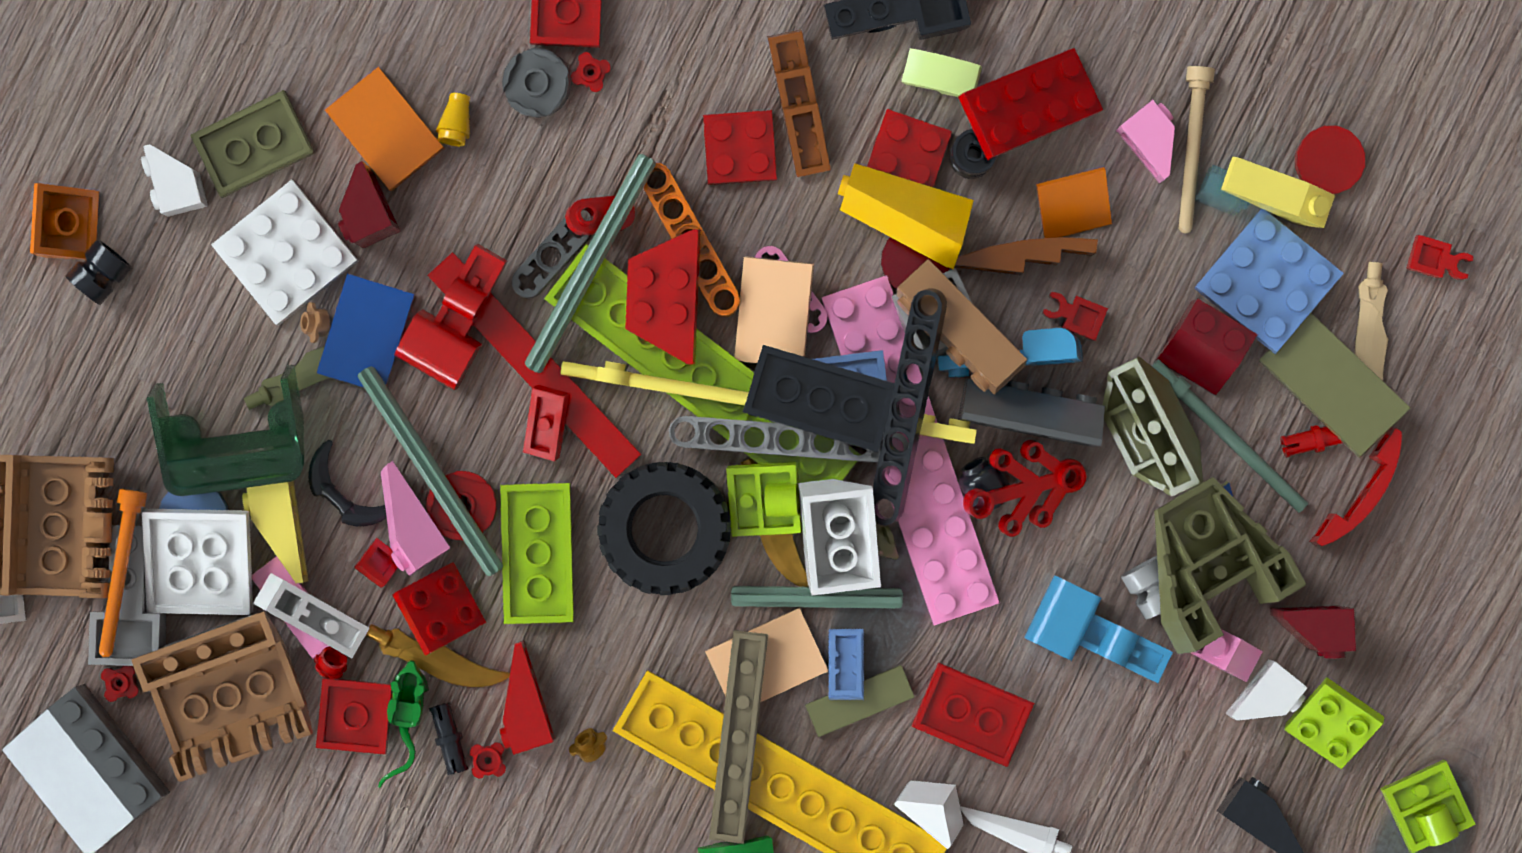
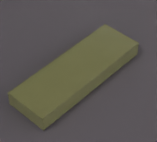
(880, 693)

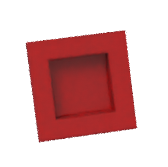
(377, 563)

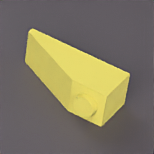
(1278, 193)
(277, 518)

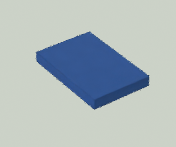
(364, 330)

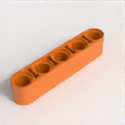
(687, 221)

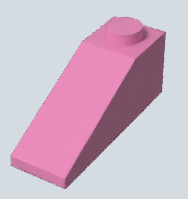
(410, 529)

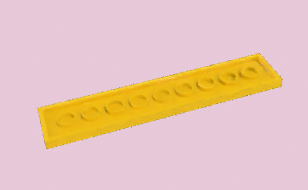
(782, 784)

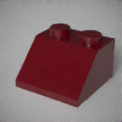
(365, 210)
(1206, 346)
(1320, 628)

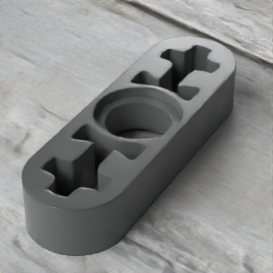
(527, 270)

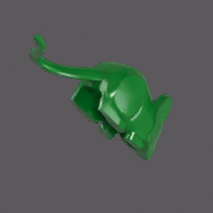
(406, 709)

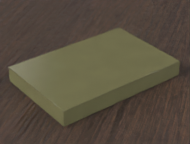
(252, 144)

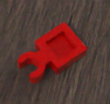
(1434, 257)
(1080, 317)

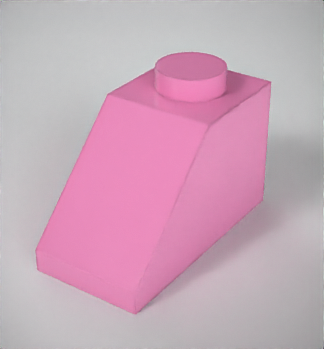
(1151, 138)

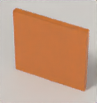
(1074, 203)

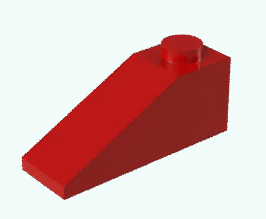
(525, 712)

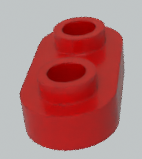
(597, 209)

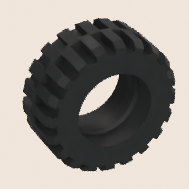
(616, 528)

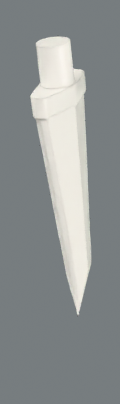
(1022, 834)

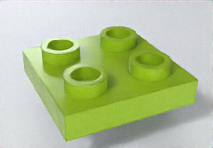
(764, 499)
(1334, 723)
(1428, 807)

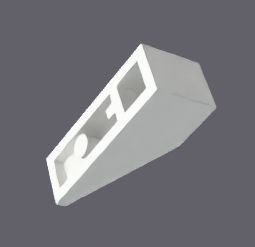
(311, 615)

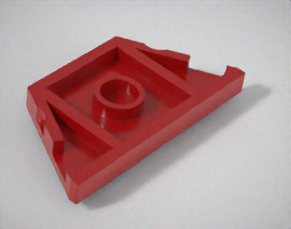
(665, 295)

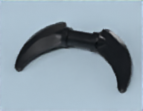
(321, 486)

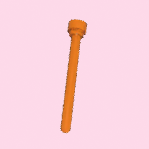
(130, 504)

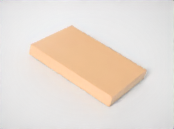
(773, 307)
(789, 659)

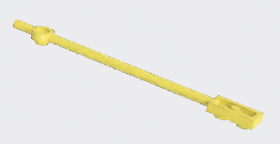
(615, 374)

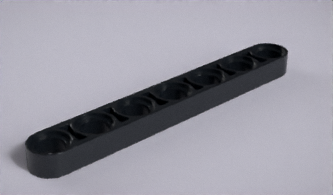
(918, 394)

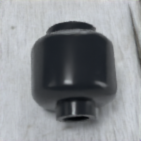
(981, 475)

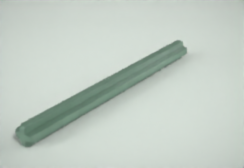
(590, 263)
(430, 471)

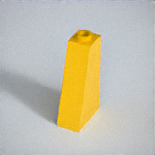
(908, 212)

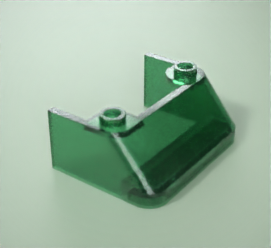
(229, 461)

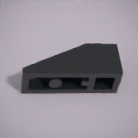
(1259, 815)

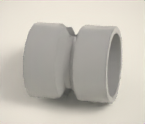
(1145, 583)

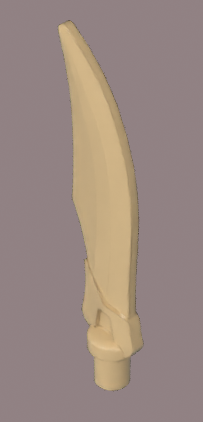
(1370, 335)

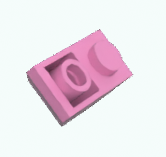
(1231, 655)

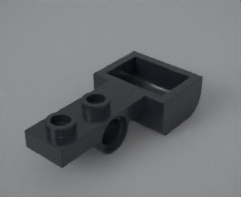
(871, 16)

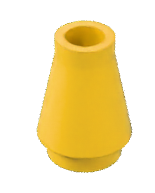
(454, 123)

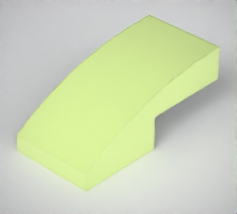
(940, 73)

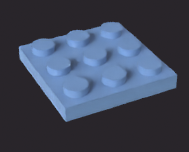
(1269, 280)

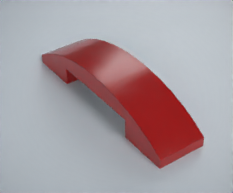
(1386, 455)

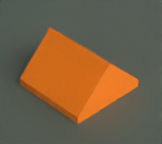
(63, 221)

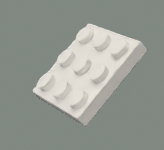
(284, 252)
(197, 561)

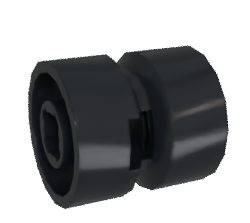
(968, 157)
(103, 260)

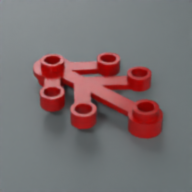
(1029, 488)

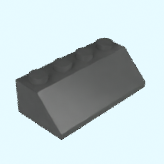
(1034, 413)

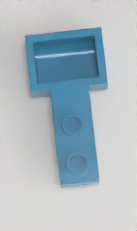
(1039, 348)
(1069, 620)

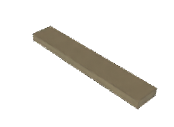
(738, 736)

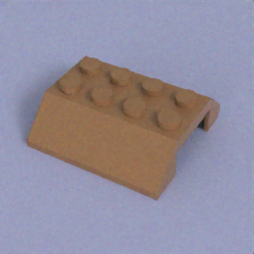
(54, 525)
(224, 693)

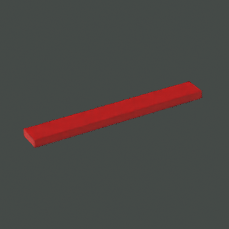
(515, 345)

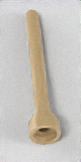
(1199, 81)

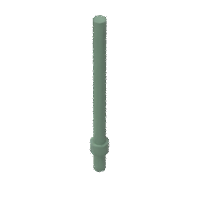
(1182, 391)

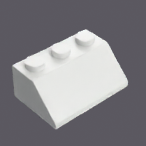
(839, 536)

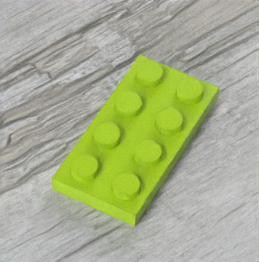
(537, 553)

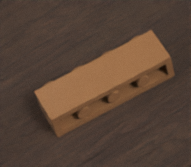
(965, 330)

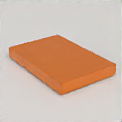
(384, 129)

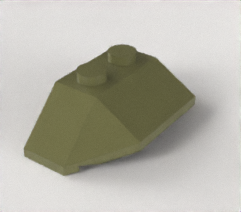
(1152, 428)

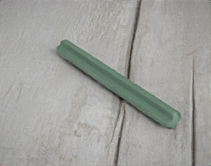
(801, 597)

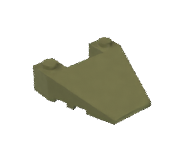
(1203, 550)

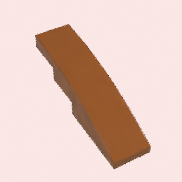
(799, 103)
(1011, 257)

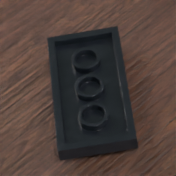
(819, 398)

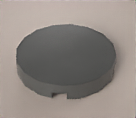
(537, 82)

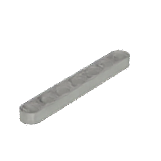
(771, 442)

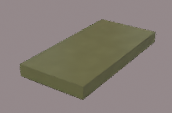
(1335, 386)

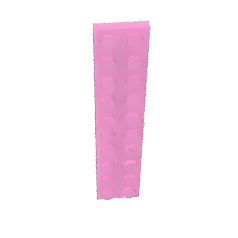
(933, 519)

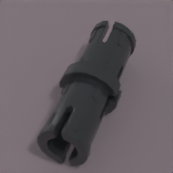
(448, 738)

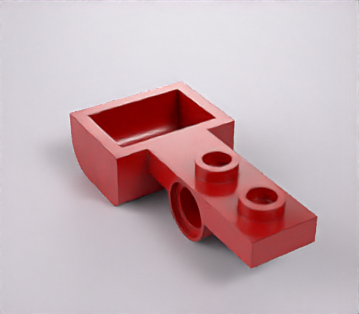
(441, 342)

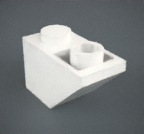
(175, 184)

